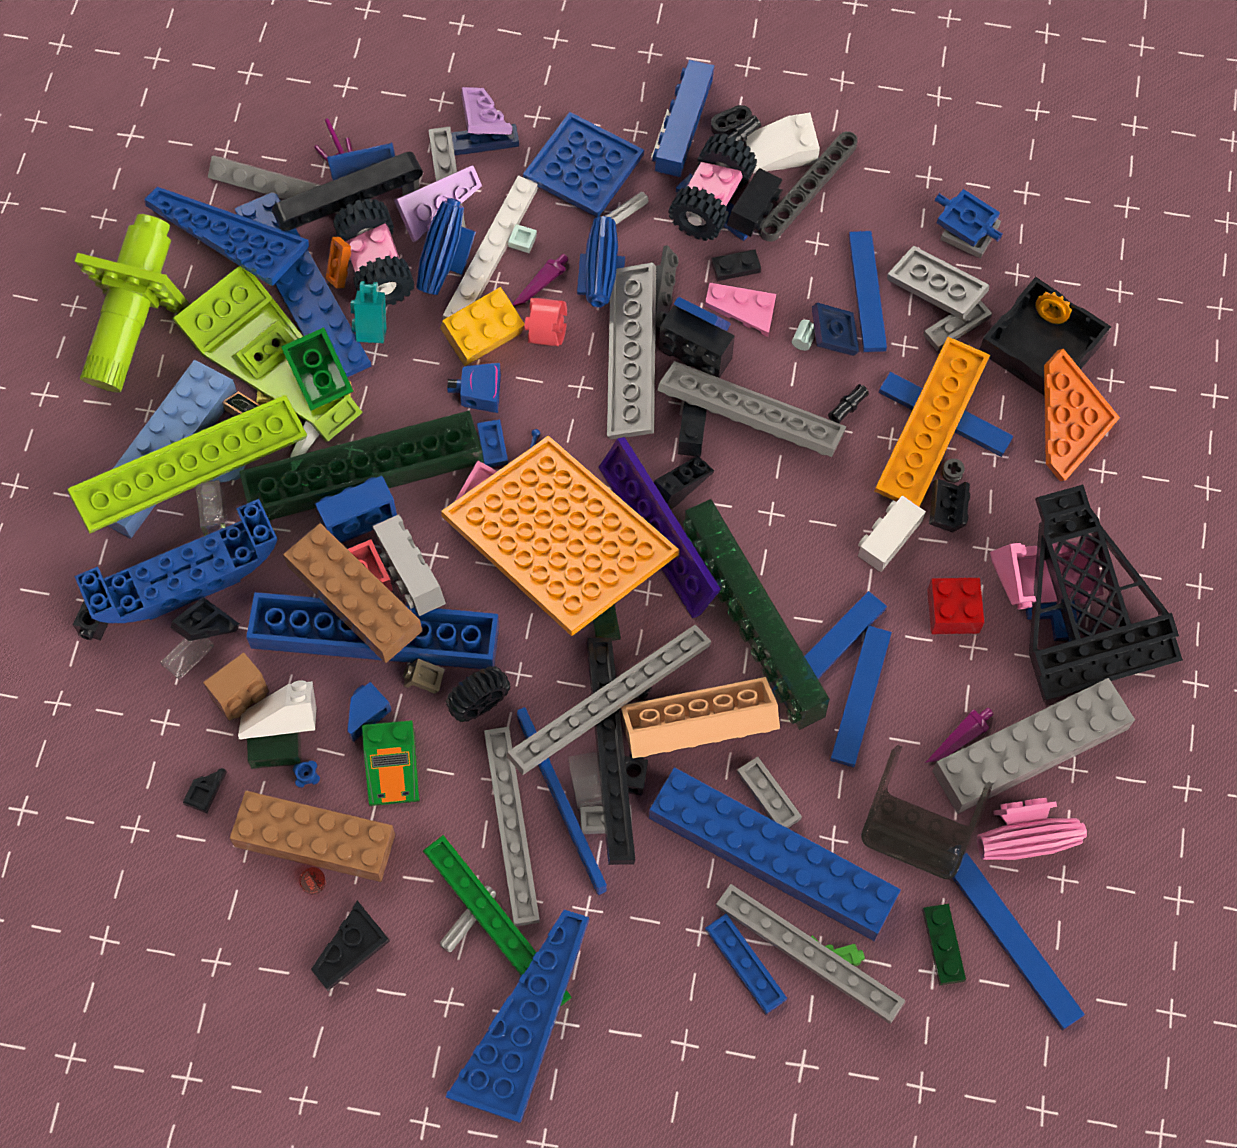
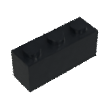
(755, 202)

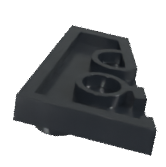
(352, 945)

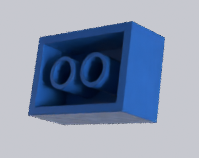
(356, 509)

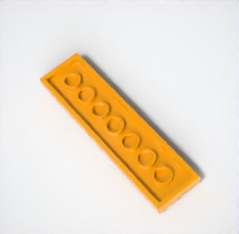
(932, 422)

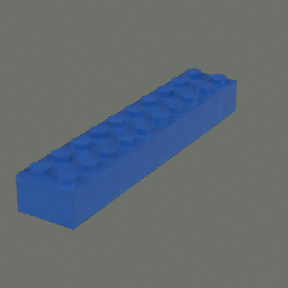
(313, 628)
(774, 854)

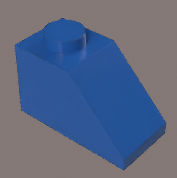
(366, 708)

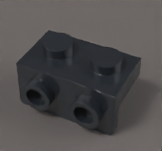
(949, 505)

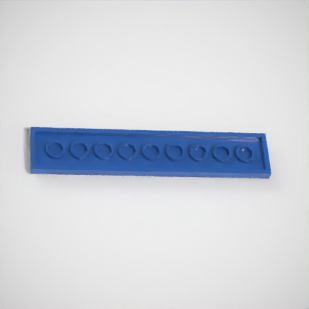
(309, 295)

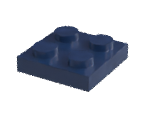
(835, 329)

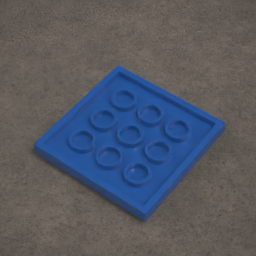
(584, 164)

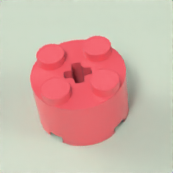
(546, 322)

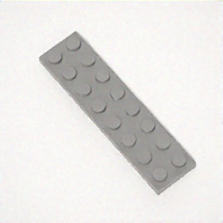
(632, 352)
(752, 409)

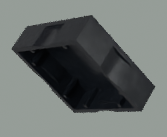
(1026, 341)

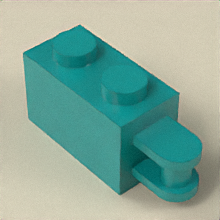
(369, 314)

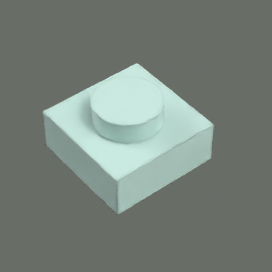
(522, 238)

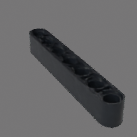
(345, 190)

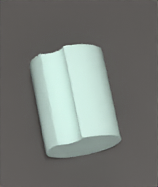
(804, 335)

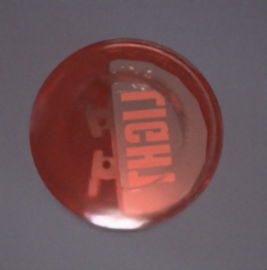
(312, 880)

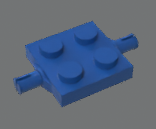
(968, 217)

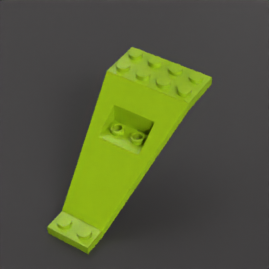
(243, 319)

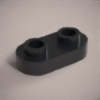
(729, 119)

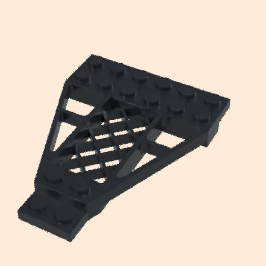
(1101, 655)

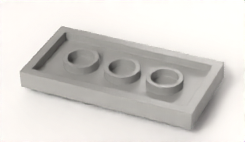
(938, 282)

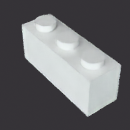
(890, 533)

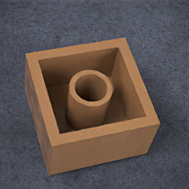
(236, 687)

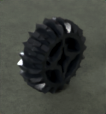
(478, 694)

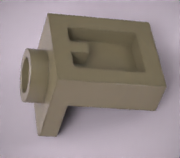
(423, 675)

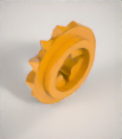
(1052, 314)

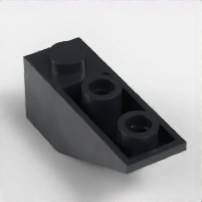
(683, 480)

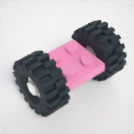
(703, 203)
(373, 252)

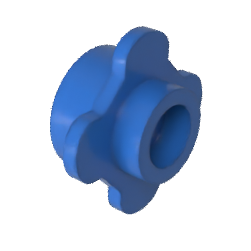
(300, 769)

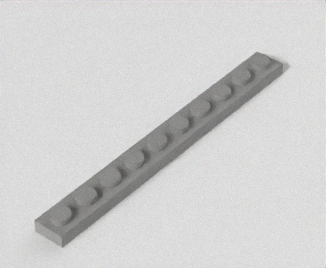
(608, 700)

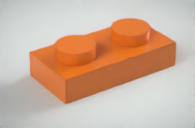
(338, 262)

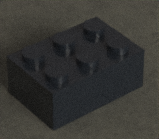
(696, 342)

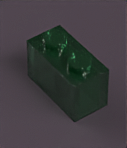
(274, 750)

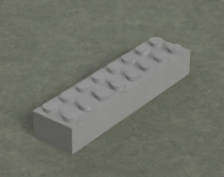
(1033, 745)

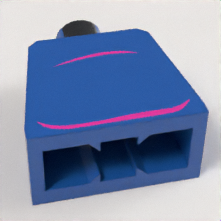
(478, 387)

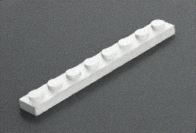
(493, 245)

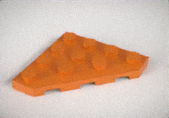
(1073, 415)

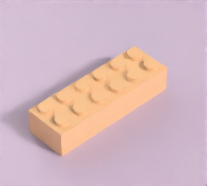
(700, 717)

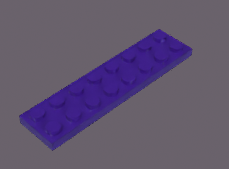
(634, 486)

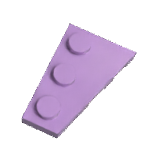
(481, 113)

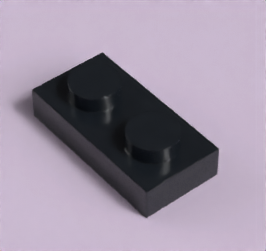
(736, 265)

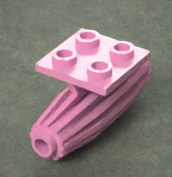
(1029, 832)

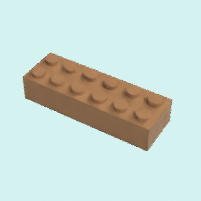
(353, 593)
(313, 836)

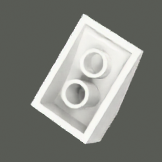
(785, 143)
(283, 712)

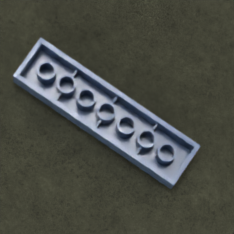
(187, 409)

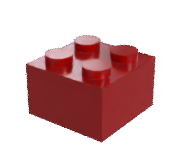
(955, 606)

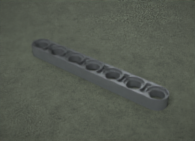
(806, 194)

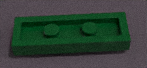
(944, 944)

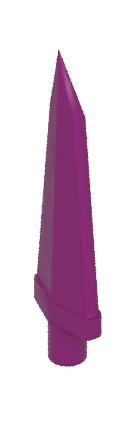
(547, 274)
(968, 729)

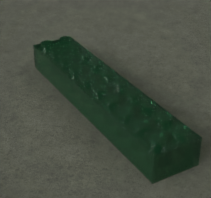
(397, 455)
(756, 616)

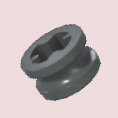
(946, 471)

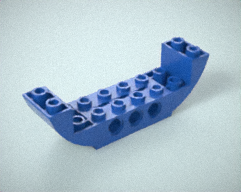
(181, 573)

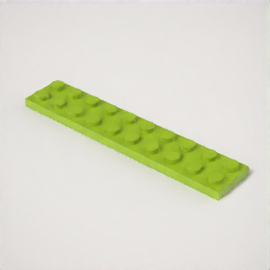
(186, 463)

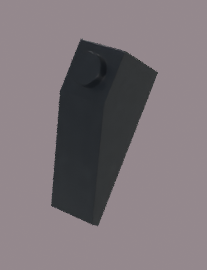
(692, 430)

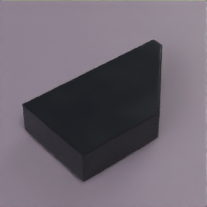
(204, 791)

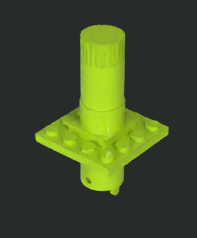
(130, 290)

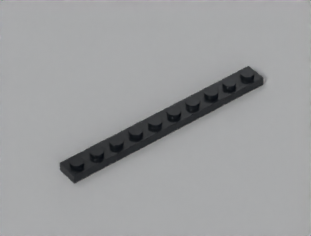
(611, 760)

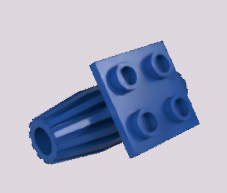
(445, 247)
(600, 262)

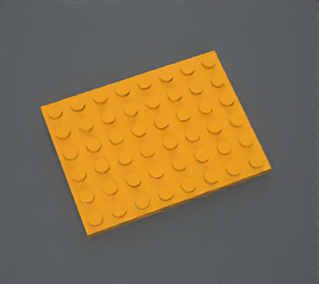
(560, 534)

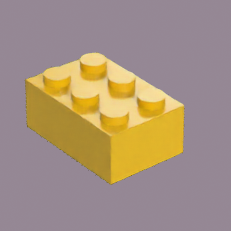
(482, 326)

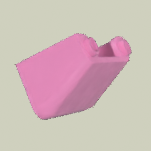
(1016, 571)

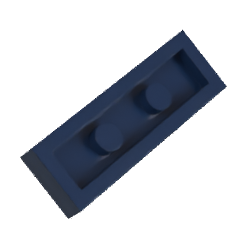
(472, 143)

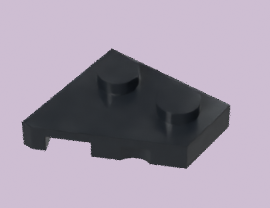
(203, 621)

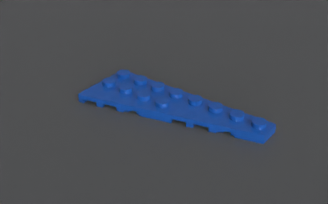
(248, 243)
(511, 1052)

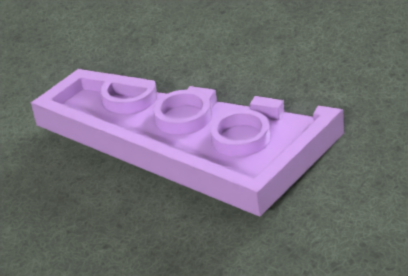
(421, 205)

